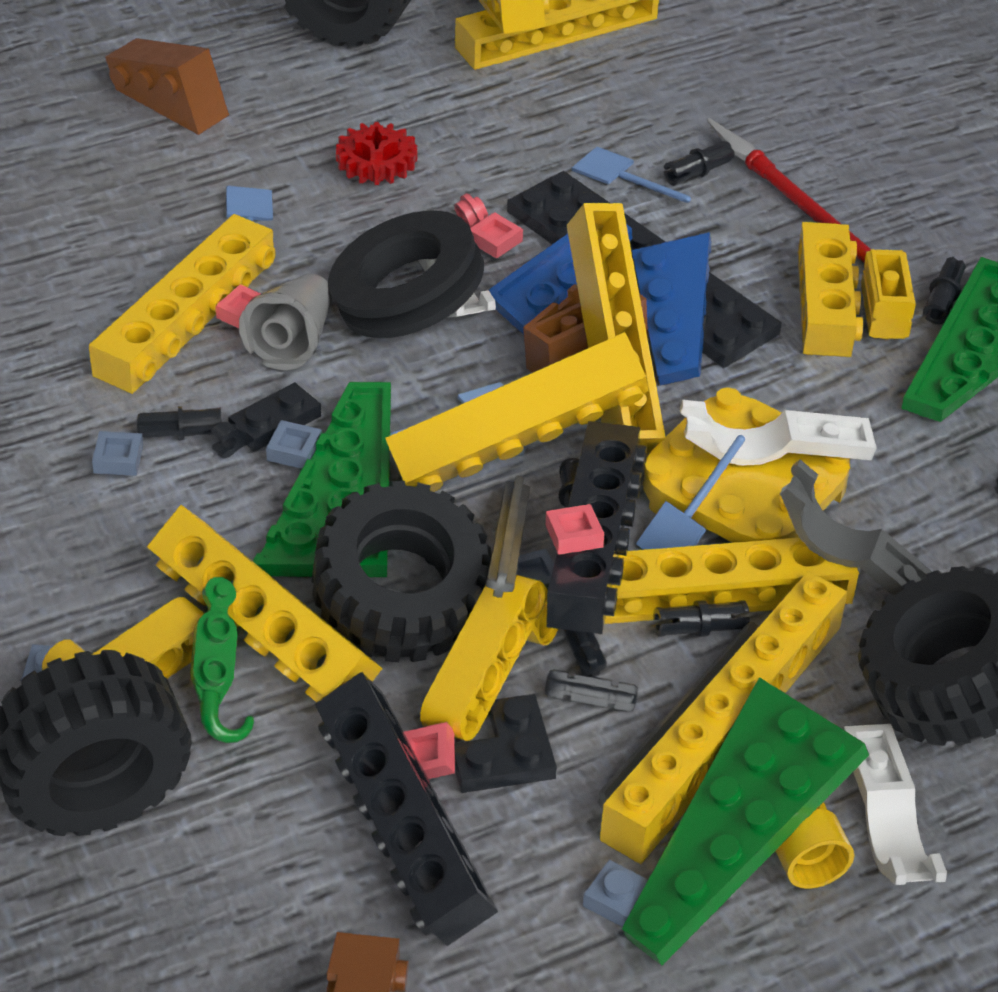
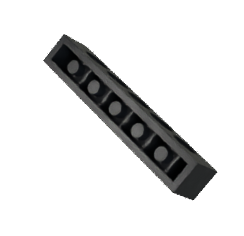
(606, 478)
(388, 776)

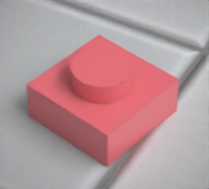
(496, 235)
(233, 305)
(574, 529)
(434, 749)

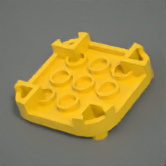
(745, 498)

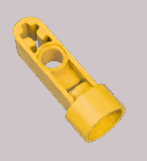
(816, 851)

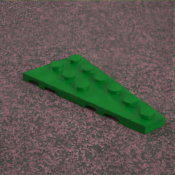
(964, 351)
(345, 461)
(756, 793)

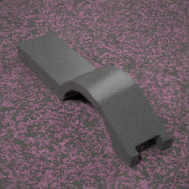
(870, 550)

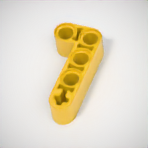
(160, 638)
(486, 655)

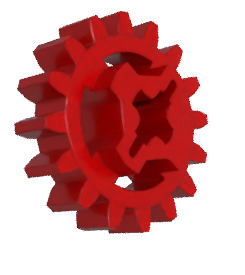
(376, 153)

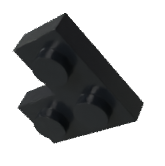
(514, 756)

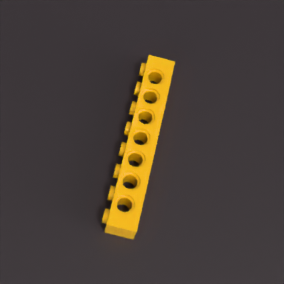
(672, 771)

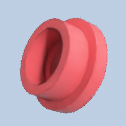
(470, 209)

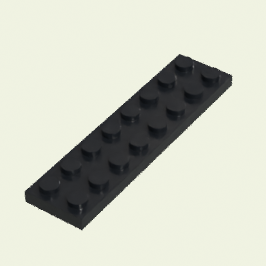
(731, 322)

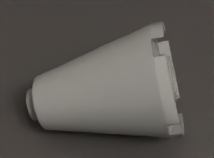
(286, 322)

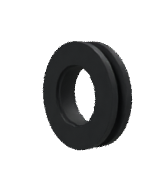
(422, 300)

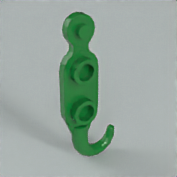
(214, 660)

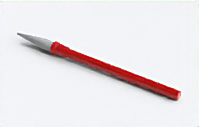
(761, 165)

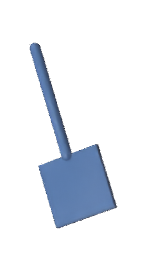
(607, 166)
(249, 203)
(677, 529)

